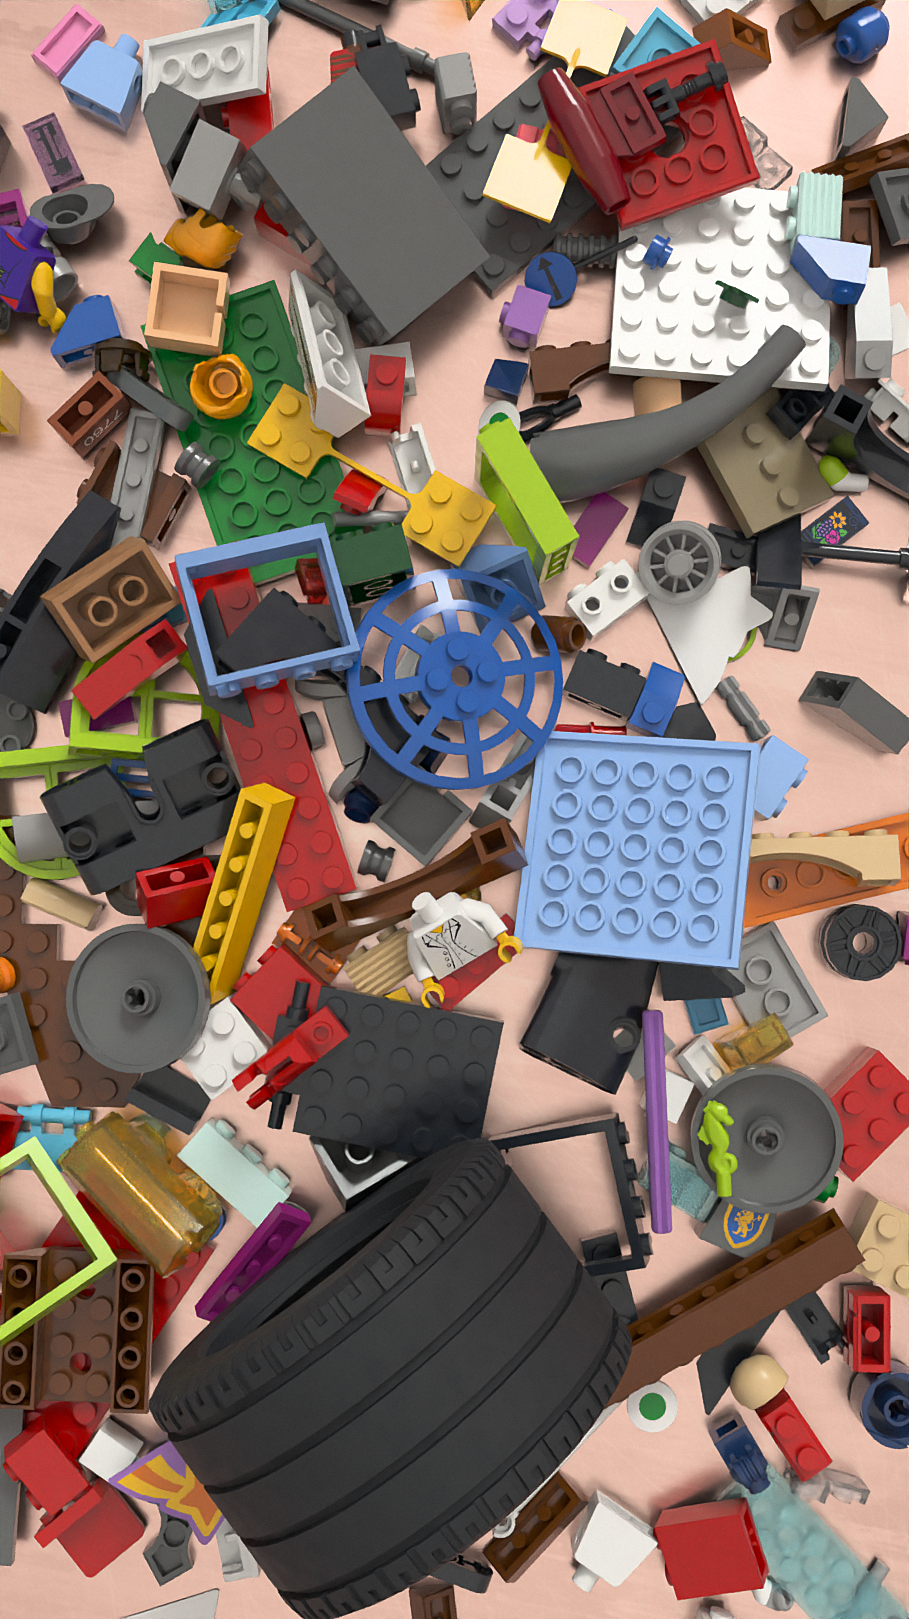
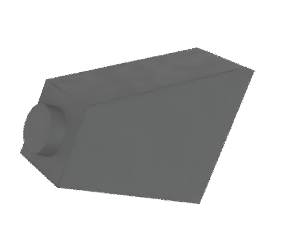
(857, 710)

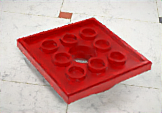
(715, 146)

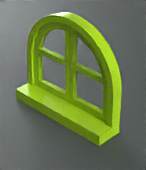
(128, 746)
(46, 762)

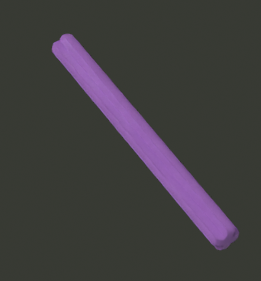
(657, 1121)

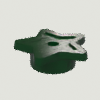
(735, 295)

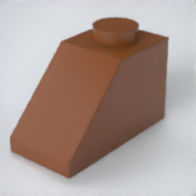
(738, 40)

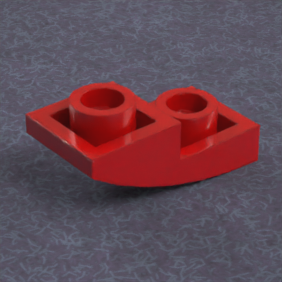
(358, 493)

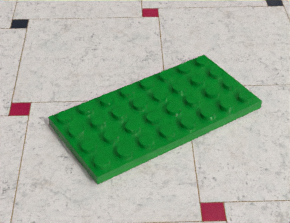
(250, 490)

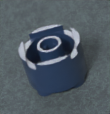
(872, 1405)

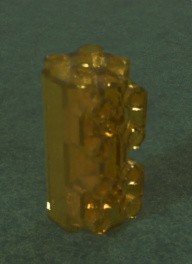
(131, 1182)

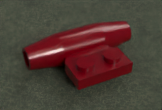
(599, 133)

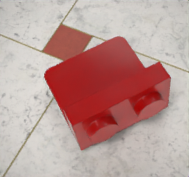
(93, 1527)

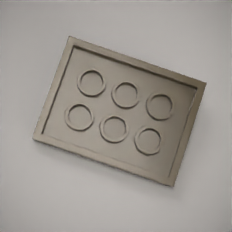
(762, 470)

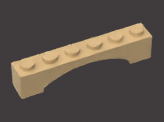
(868, 858)

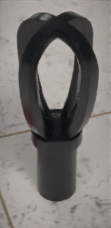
(554, 411)

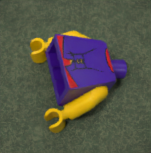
(28, 273)

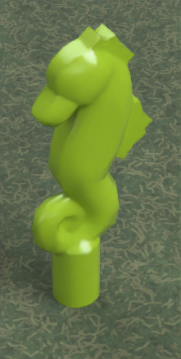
(714, 1133)

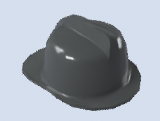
(73, 212)

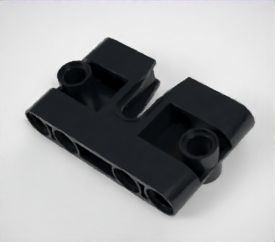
(125, 838)

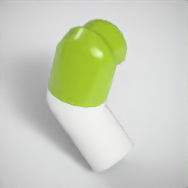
(839, 477)

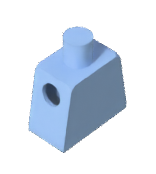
(107, 81)

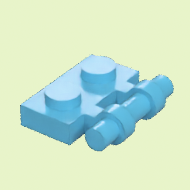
(52, 1142)

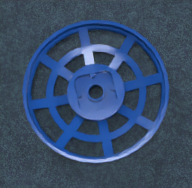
(439, 692)

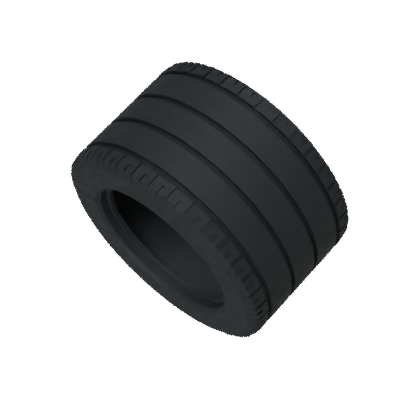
(395, 1383)

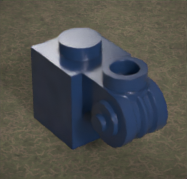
(741, 1454)

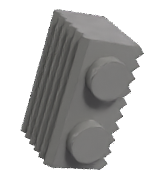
(455, 92)

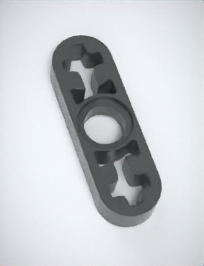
(151, 398)

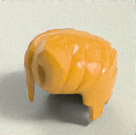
(203, 240)
(221, 386)

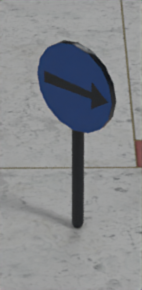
(557, 275)

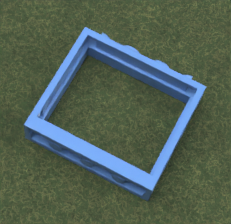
(256, 552)

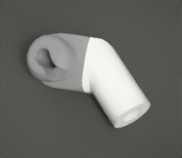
(773, 1597)

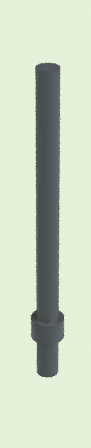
(418, 58)

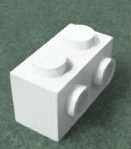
(607, 598)

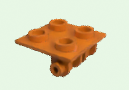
(297, 936)

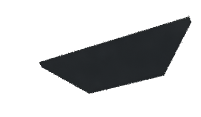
(235, 706)
(718, 1364)

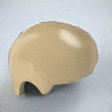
(757, 1381)

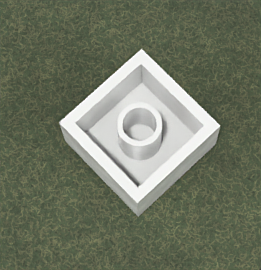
(224, 1048)

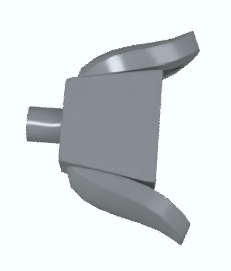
(343, 727)

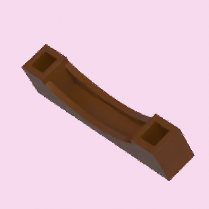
(559, 370)
(353, 916)

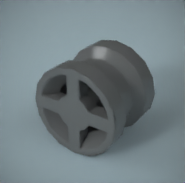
(197, 465)
(376, 861)

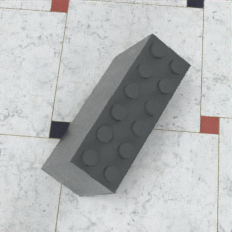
(362, 208)

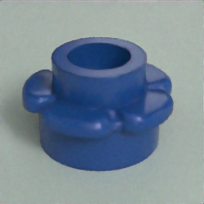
(658, 252)

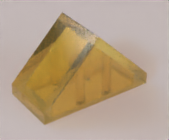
(754, 1043)

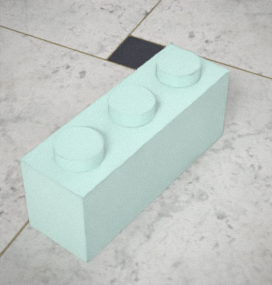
(235, 1171)

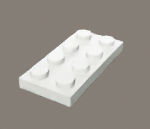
(210, 61)

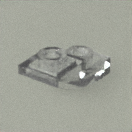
(770, 165)
(836, 1482)

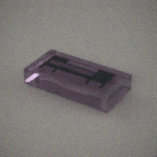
(53, 152)

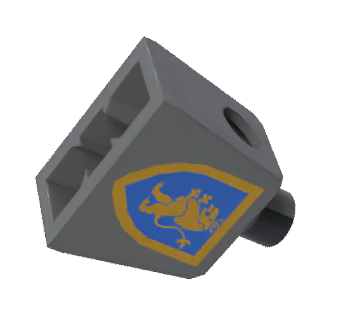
(736, 1229)

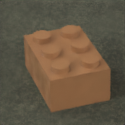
(111, 598)

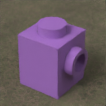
(524, 316)

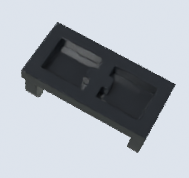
(815, 1325)

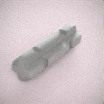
(743, 708)

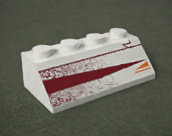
(326, 357)

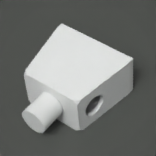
(609, 1543)

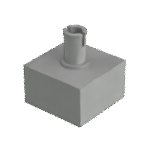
(211, 171)

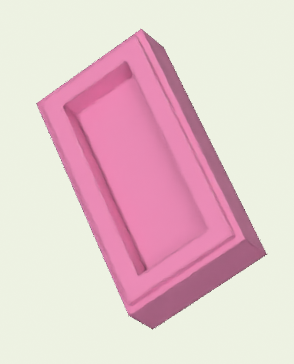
(67, 42)

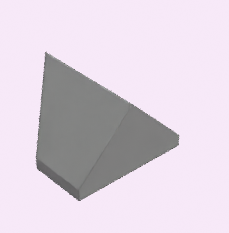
(791, 614)

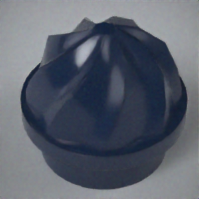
(358, 806)

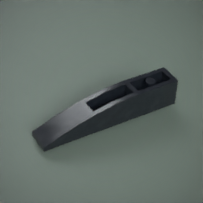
(32, 644)

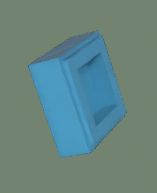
(705, 1014)

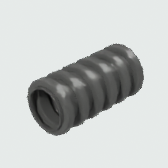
(583, 247)

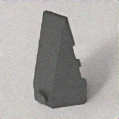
(356, 1169)

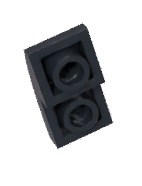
(797, 408)

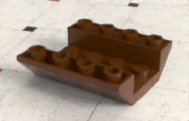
(107, 1326)

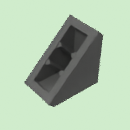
(859, 119)

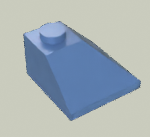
(508, 565)

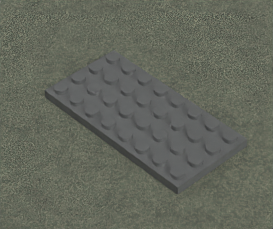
(466, 164)

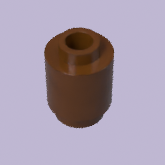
(566, 630)

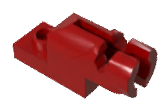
(292, 1055)

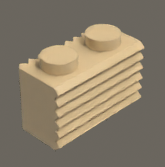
(381, 966)

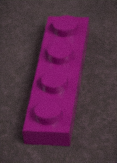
(255, 1258)

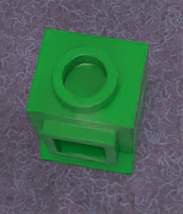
(151, 252)

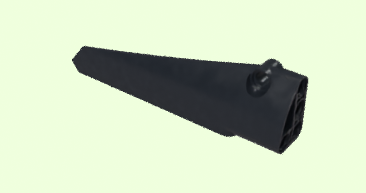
(600, 994)

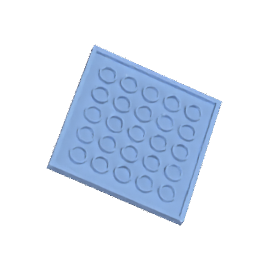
(639, 848)

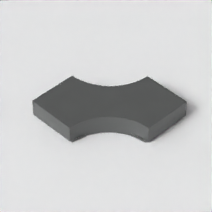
(170, 1551)

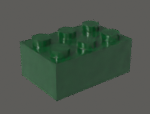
(372, 562)

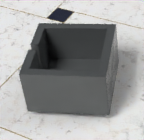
(421, 818)

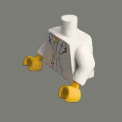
(451, 934)

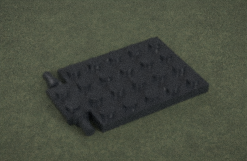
(400, 1079)

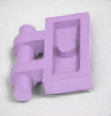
(521, 21)

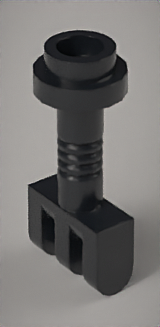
(669, 98)

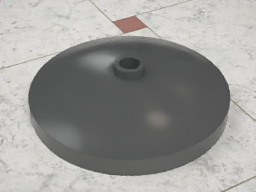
(108, 1002)
(797, 1155)

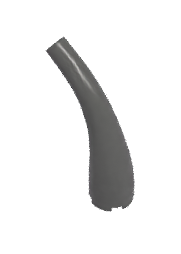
(614, 452)

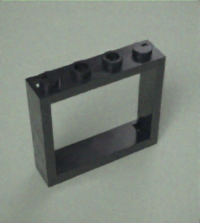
(624, 1172)

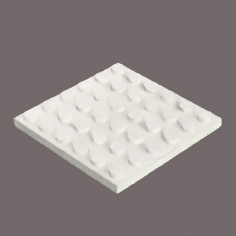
(673, 316)

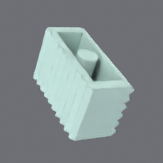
(815, 207)

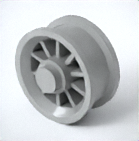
(680, 562)

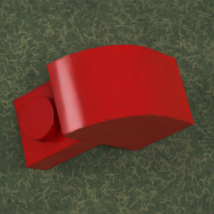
(385, 394)

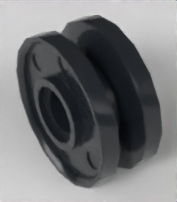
(882, 945)

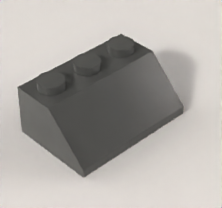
(171, 122)

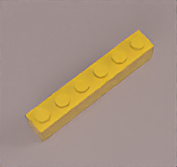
(241, 884)

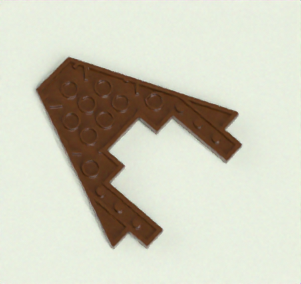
(42, 978)

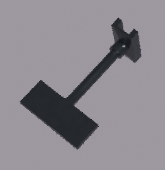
(782, 550)

